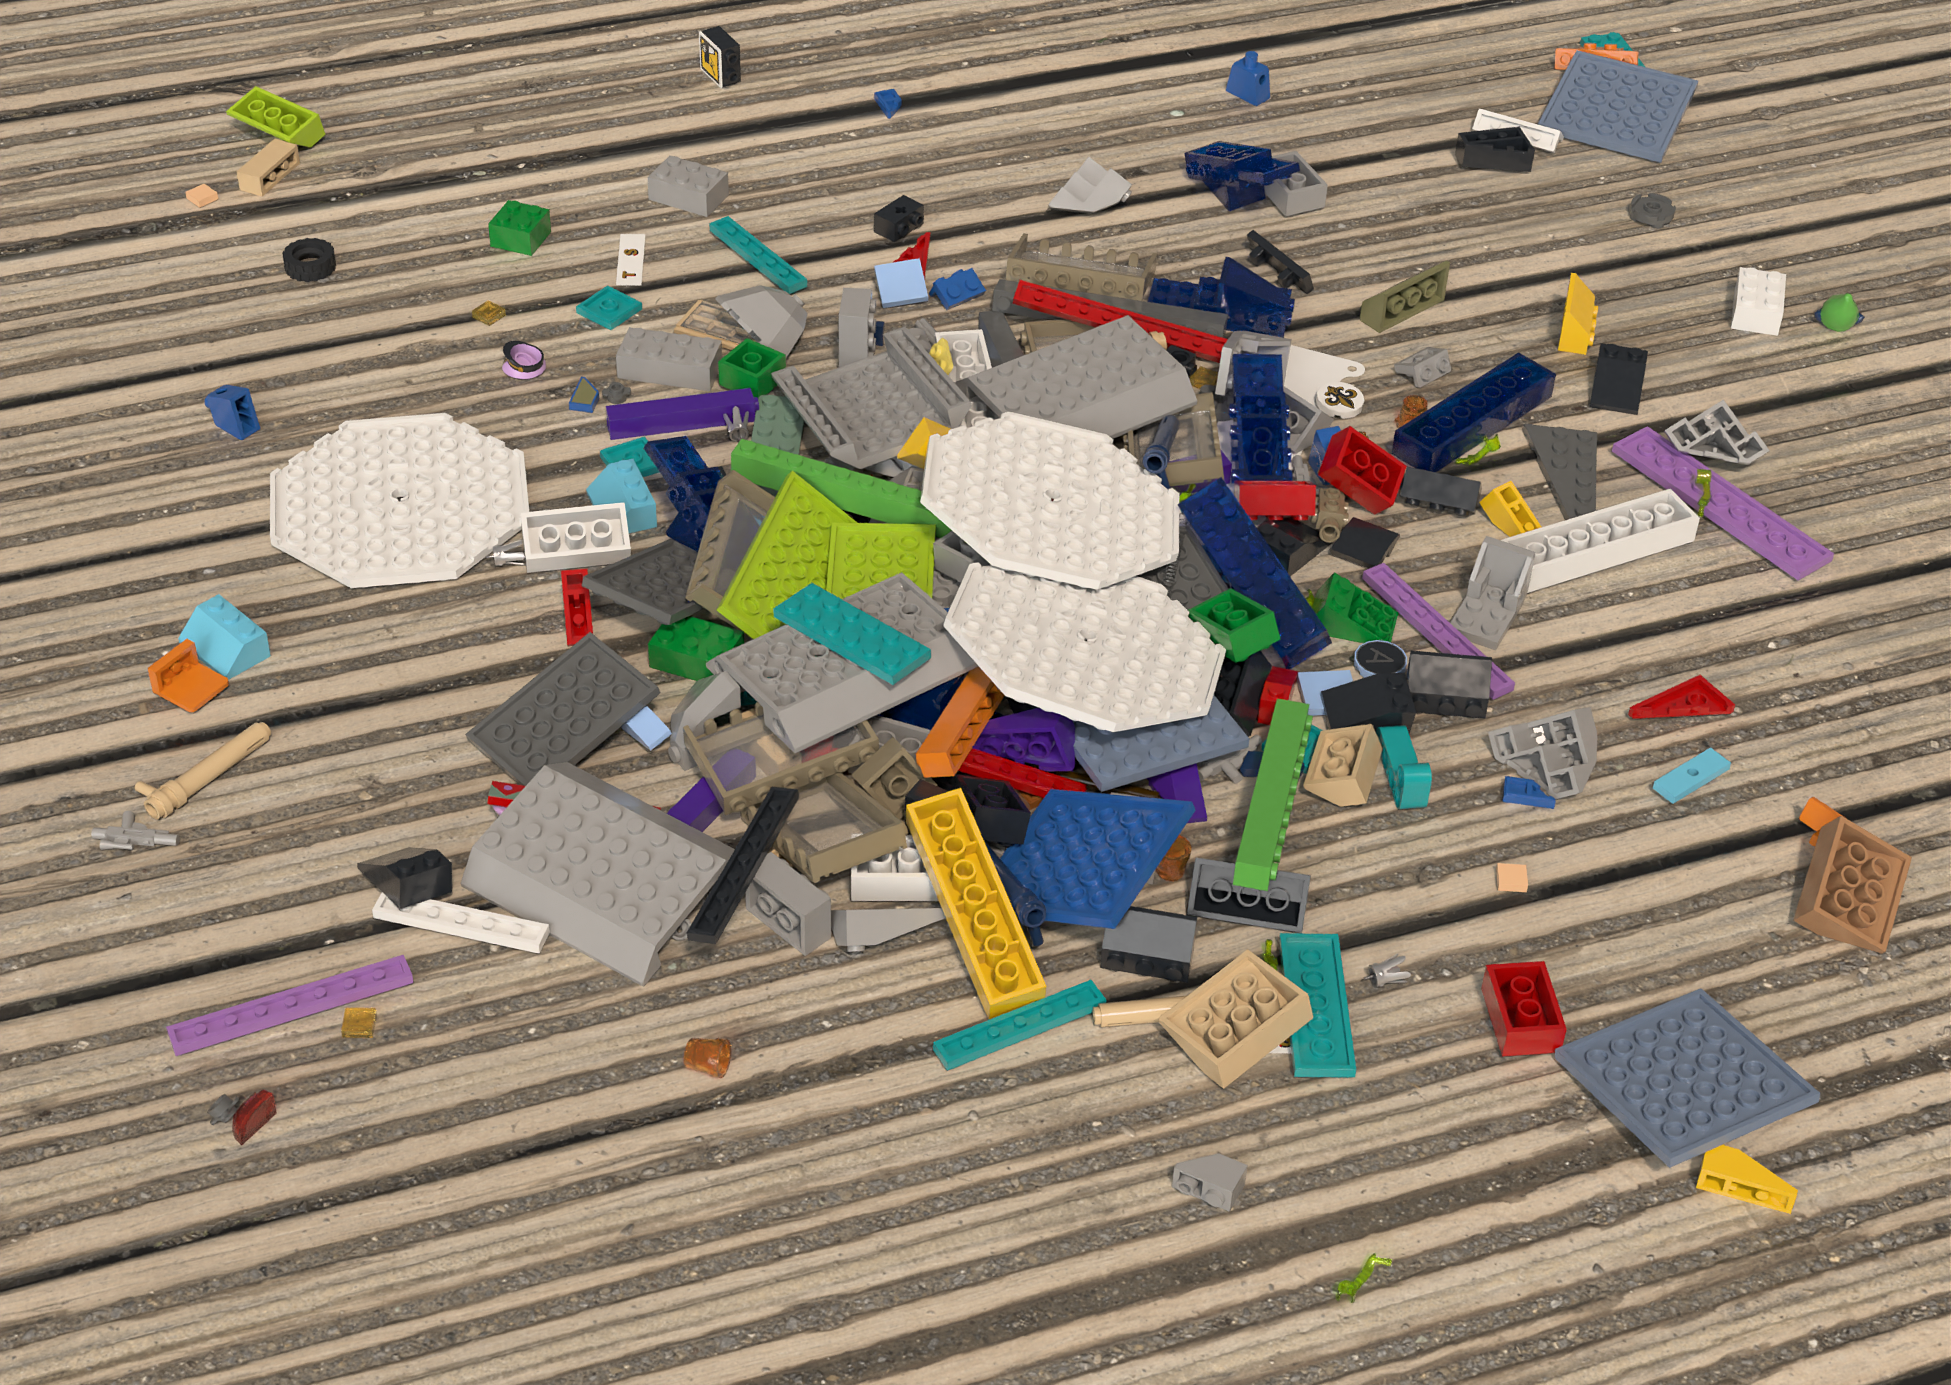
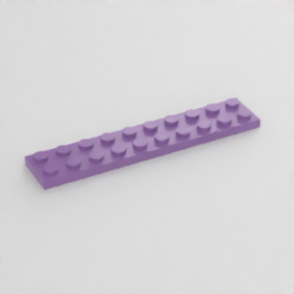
(1728, 505)

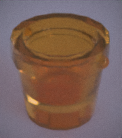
(1411, 408)
(1175, 861)
(708, 1056)

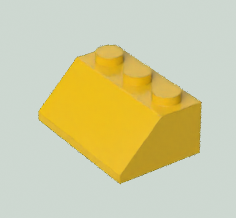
(1578, 318)
(915, 448)

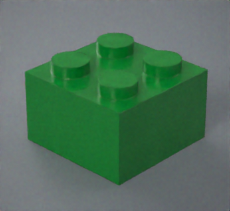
(519, 227)
(751, 367)

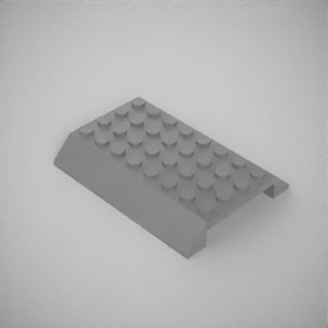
(1092, 381)
(875, 404)
(595, 868)

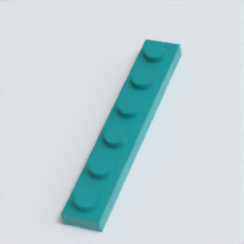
(758, 255)
(1018, 1025)

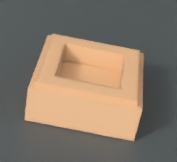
(201, 195)
(1512, 877)

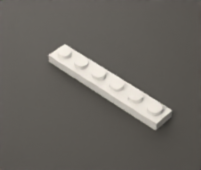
(466, 923)

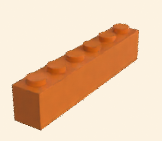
(959, 725)

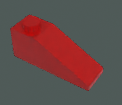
(576, 605)
(1278, 685)

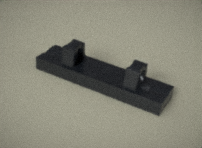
(1289, 271)

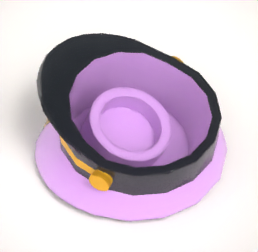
(523, 360)

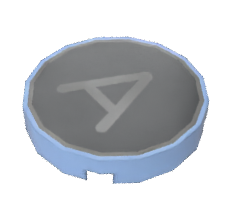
(1379, 657)

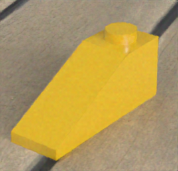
(1509, 510)
(1738, 1176)

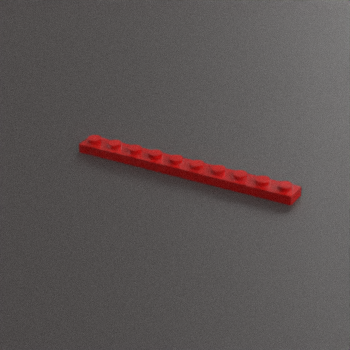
(1098, 314)

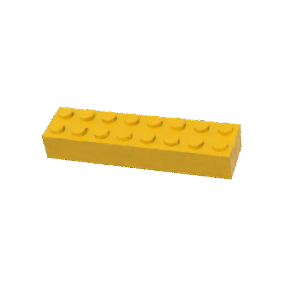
(975, 903)

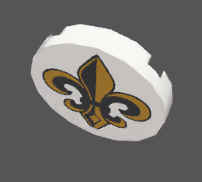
(1339, 399)

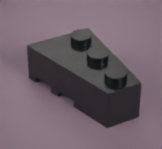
(1495, 149)

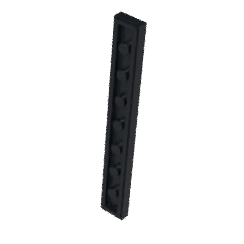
(742, 865)

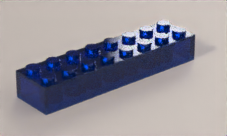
(1472, 413)
(1254, 570)

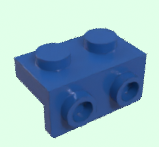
(958, 288)

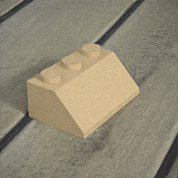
(1344, 765)

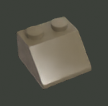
(890, 776)

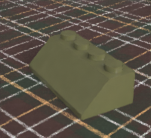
(1406, 298)

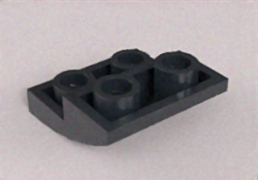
(1364, 543)

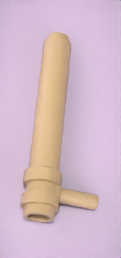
(175, 793)
(1133, 1011)

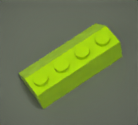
(278, 117)

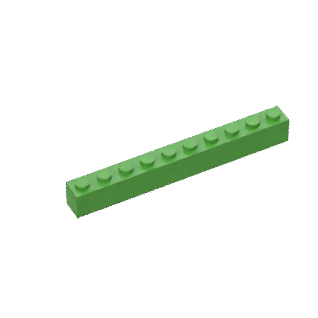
(843, 487)
(1273, 796)

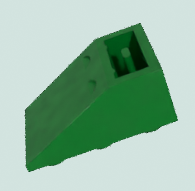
(1352, 612)

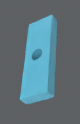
(1691, 775)

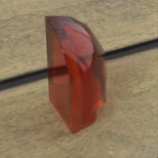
(253, 1115)

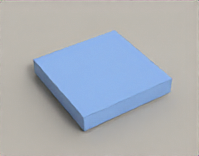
(901, 283)
(1312, 684)

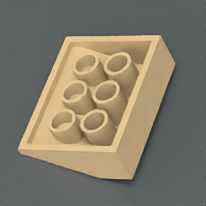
(1237, 1017)

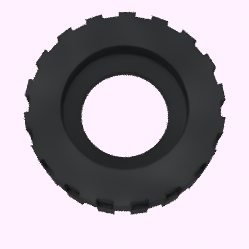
(306, 249)

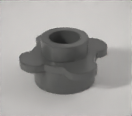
(616, 393)
(222, 1109)

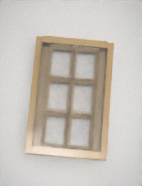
(712, 321)

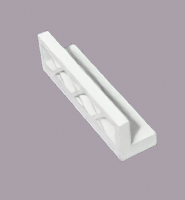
(1539, 136)

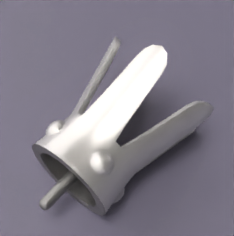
(738, 429)
(502, 557)
(1387, 972)

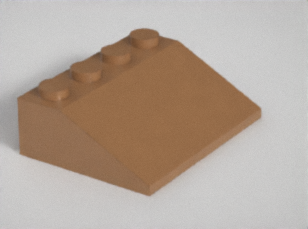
(1852, 886)

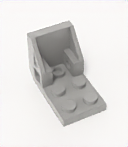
(1249, 343)
(1494, 592)

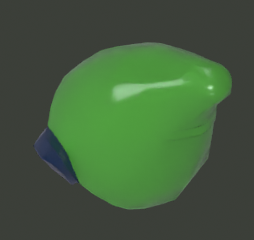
(1839, 313)

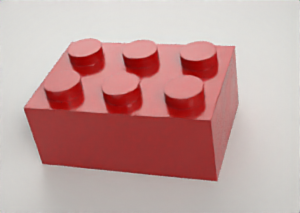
(1362, 470)
(1276, 499)
(1523, 1008)

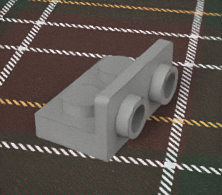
(1425, 365)

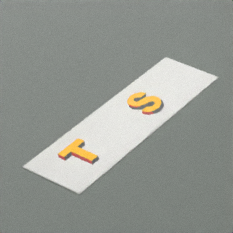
(630, 259)

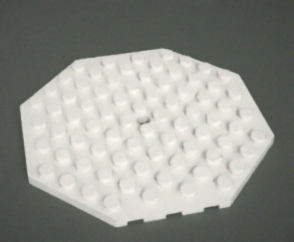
(998, 488)
(343, 510)
(1134, 671)

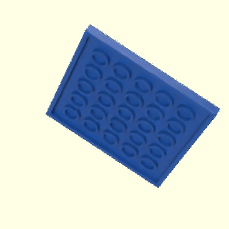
(1094, 852)

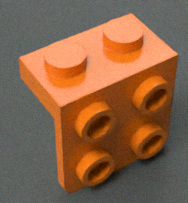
(183, 679)

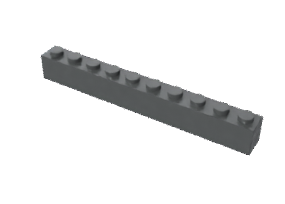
(1203, 321)

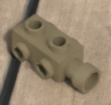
(1330, 513)

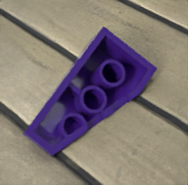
(1032, 738)
(1182, 785)

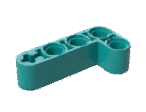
(1406, 776)

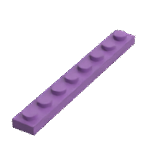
(1430, 622)
(289, 1005)

